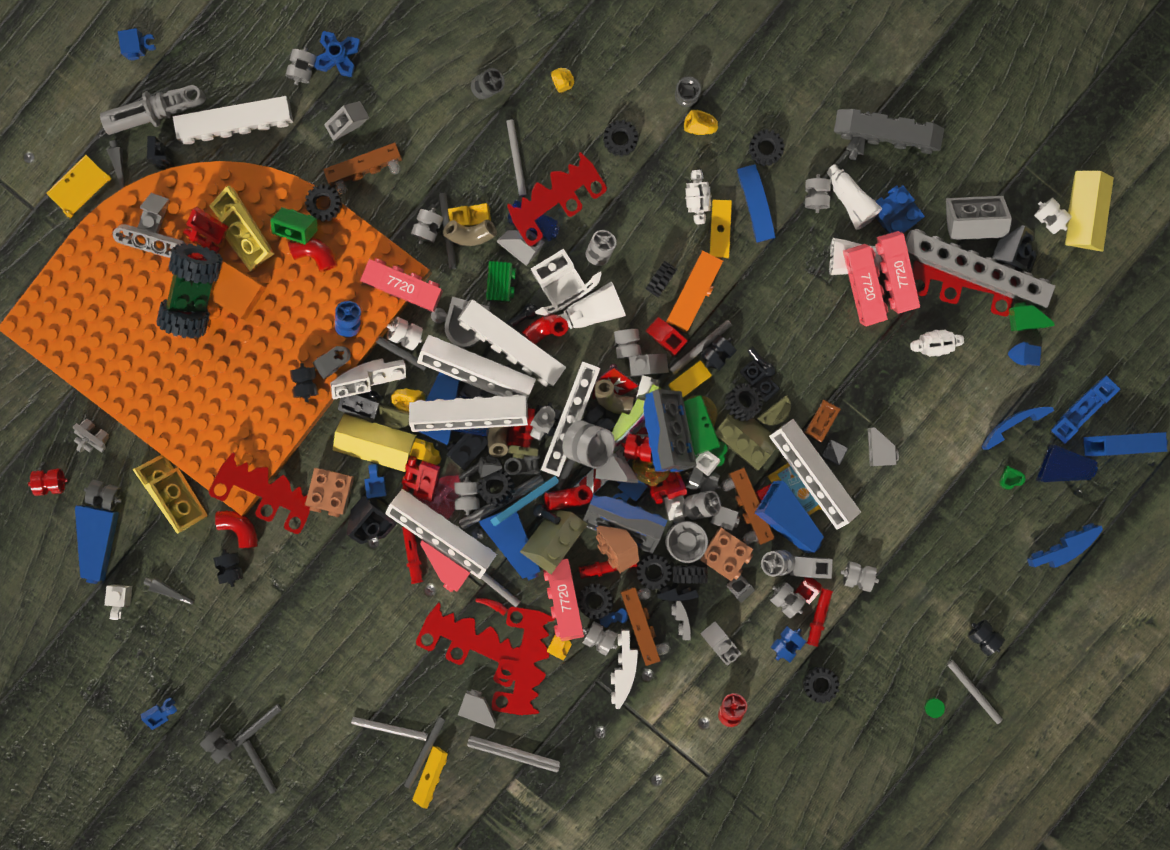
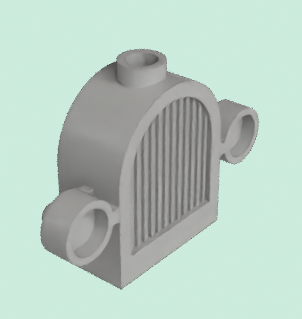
(454, 332)

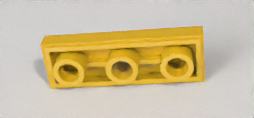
(720, 218)
(430, 777)

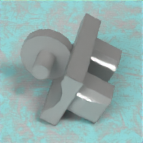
(542, 422)
(83, 431)

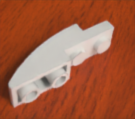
(365, 375)
(624, 676)

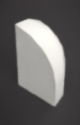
(645, 386)

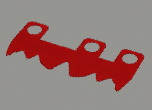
(562, 190)
(926, 272)
(256, 482)
(464, 637)
(525, 672)

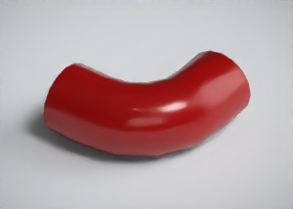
(317, 250)
(545, 326)
(568, 498)
(240, 525)

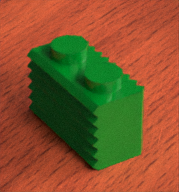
(294, 225)
(499, 281)

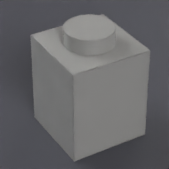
(725, 518)

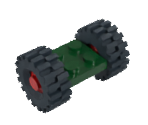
(190, 289)

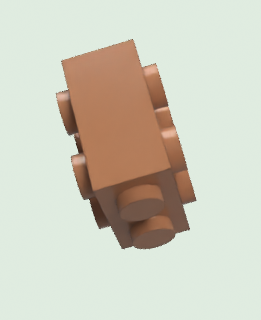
(329, 492)
(727, 554)

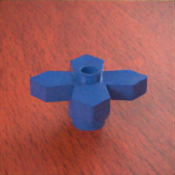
(345, 48)

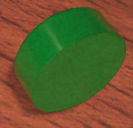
(934, 707)

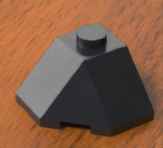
(1017, 250)
(368, 522)

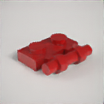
(206, 225)
(520, 435)
(426, 480)
(672, 486)

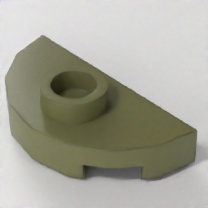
(777, 413)
(394, 417)
(520, 452)

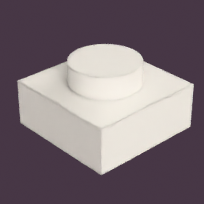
(707, 462)

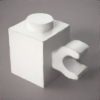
(675, 508)
(117, 597)

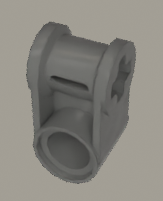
(329, 363)
(524, 465)

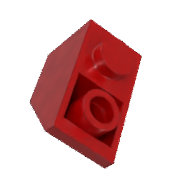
(666, 336)

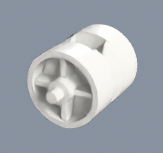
(1052, 215)
(407, 334)

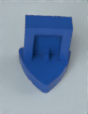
(1025, 354)

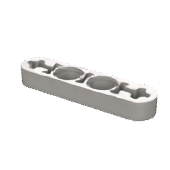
(151, 238)

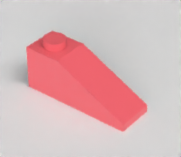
(447, 570)

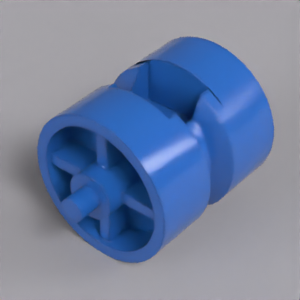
(347, 318)
(788, 644)

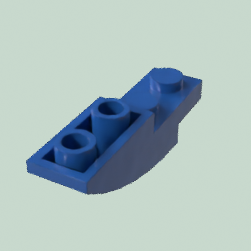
(1072, 546)

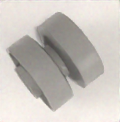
(588, 444)
(686, 541)

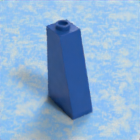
(446, 389)
(1125, 444)
(789, 518)
(510, 539)
(95, 541)

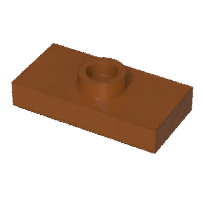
(822, 420)

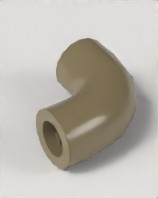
(470, 235)
(610, 400)
(498, 441)

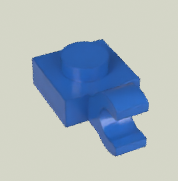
(375, 485)
(158, 715)

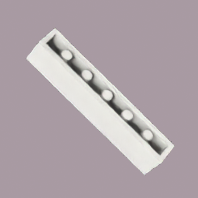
(233, 119)
(511, 343)
(474, 369)
(572, 412)
(468, 413)
(815, 474)
(440, 533)

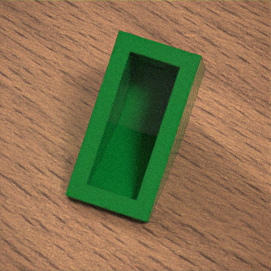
(1028, 318)

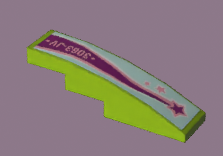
(630, 423)

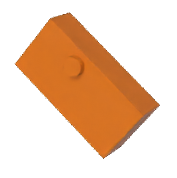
(236, 291)
(694, 291)

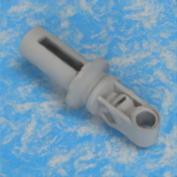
(151, 109)

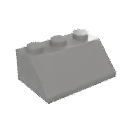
(977, 217)

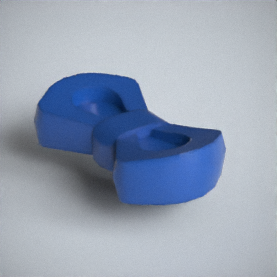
(620, 615)

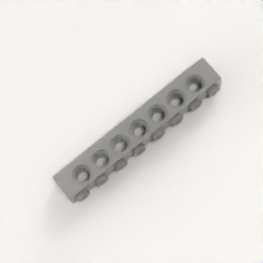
(1042, 286)

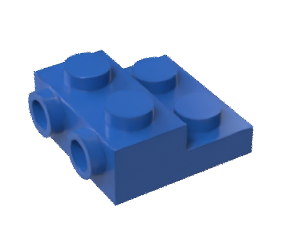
(898, 211)

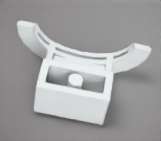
(561, 282)

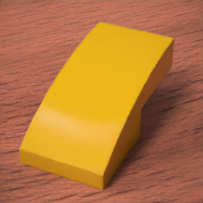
(470, 215)
(690, 379)

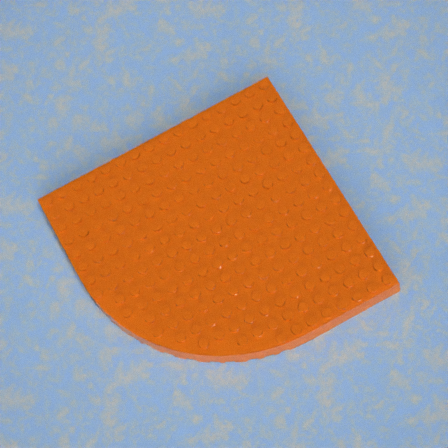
(228, 390)

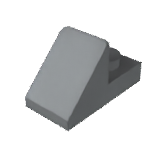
(153, 212)

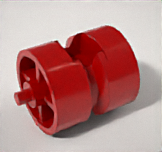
(637, 447)
(51, 481)
(732, 710)

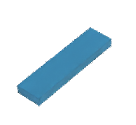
(524, 501)

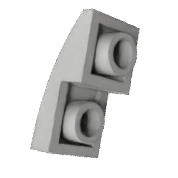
(680, 614)

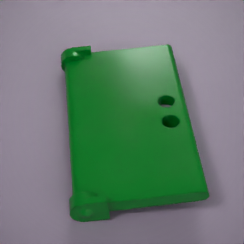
(701, 430)

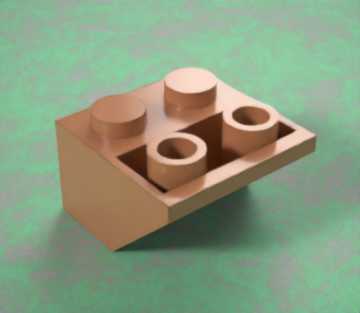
(618, 547)

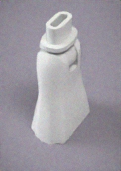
(859, 205)
(837, 262)
(595, 308)

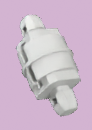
(698, 197)
(933, 343)

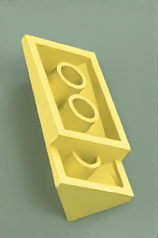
(1089, 210)
(242, 232)
(373, 442)
(171, 493)

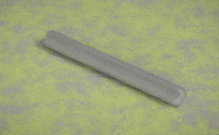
(489, 509)
(513, 754)

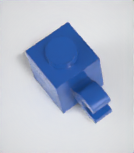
(133, 43)
(630, 490)

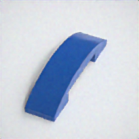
(756, 203)
(1084, 408)
(996, 437)

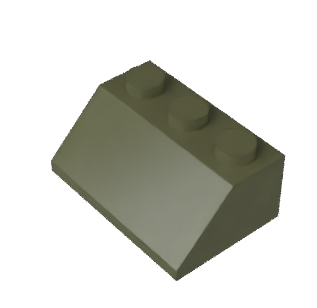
(746, 439)
(553, 541)

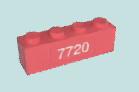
(897, 272)
(865, 284)
(402, 285)
(565, 602)

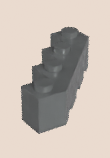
(880, 128)

